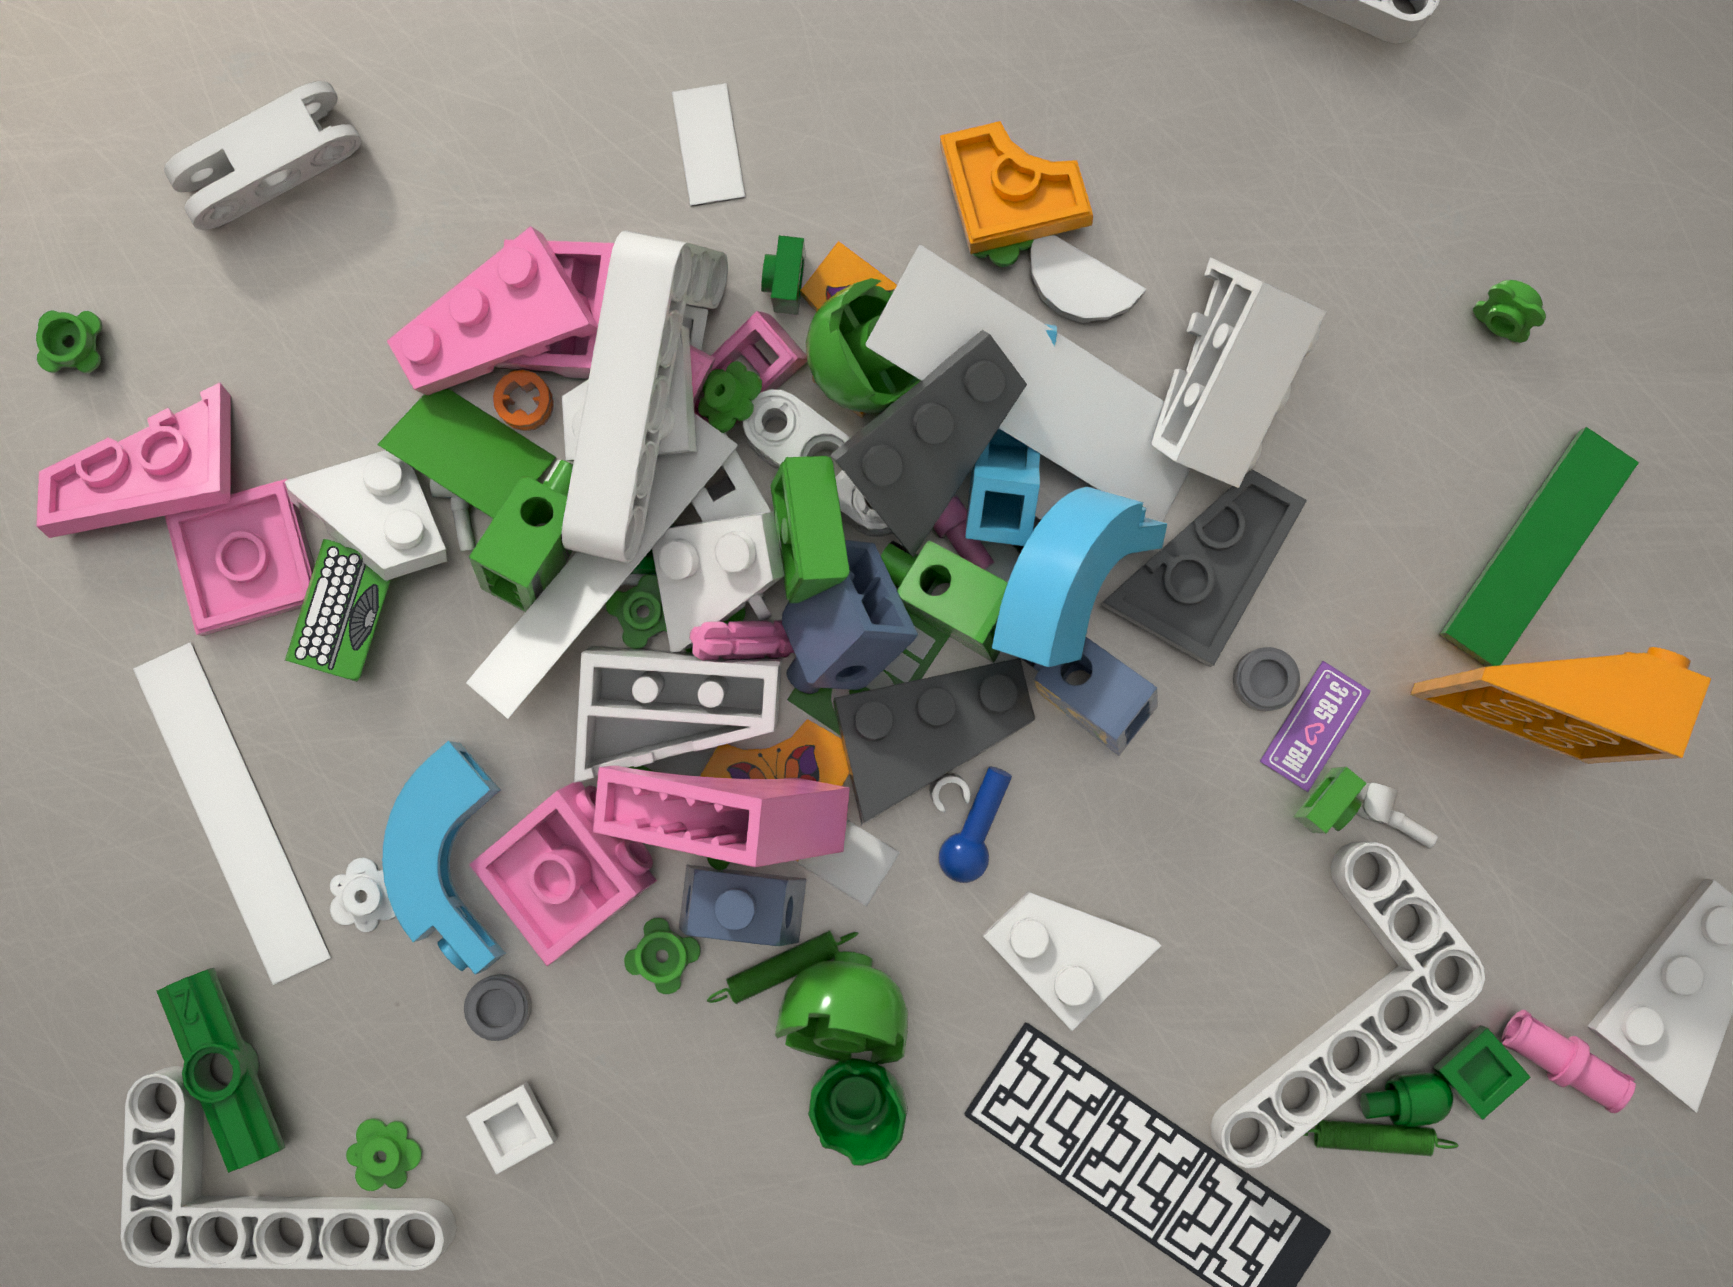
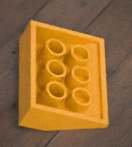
(1583, 706)

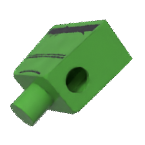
(515, 556)

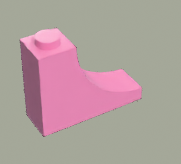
(723, 817)

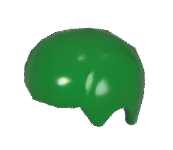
(858, 1110)

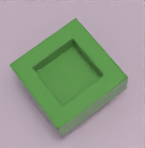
(1332, 802)

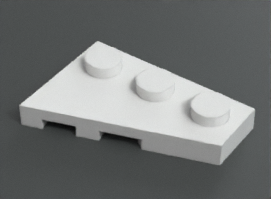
(1678, 998)

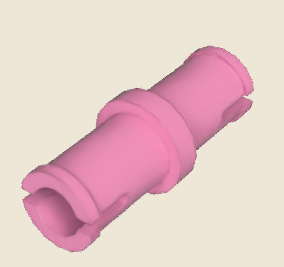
(1568, 1061)

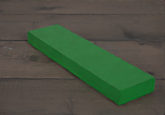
(1539, 548)

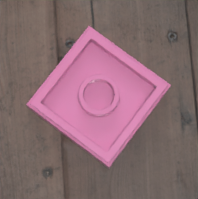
(242, 558)

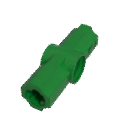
(235, 1112)

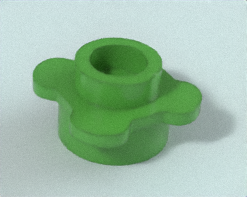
(1511, 310)
(51, 335)
(625, 607)
(644, 960)

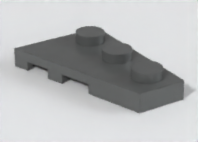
(931, 437)
(1211, 569)
(926, 727)

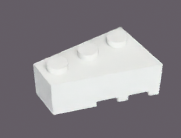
(1235, 375)
(667, 704)

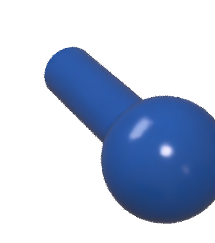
(964, 854)

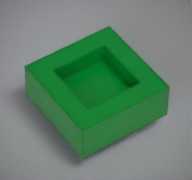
(784, 274)
(1481, 1072)

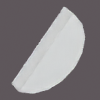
(1079, 284)

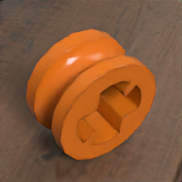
(527, 382)

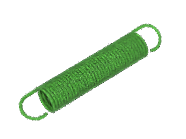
(781, 967)
(1377, 1138)

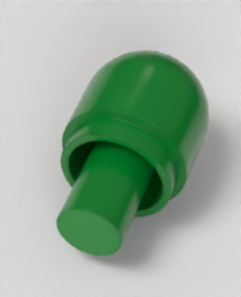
(1410, 1100)

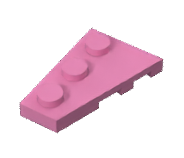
(497, 313)
(155, 473)

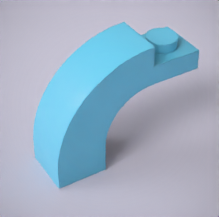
(1004, 488)
(1063, 569)
(418, 855)

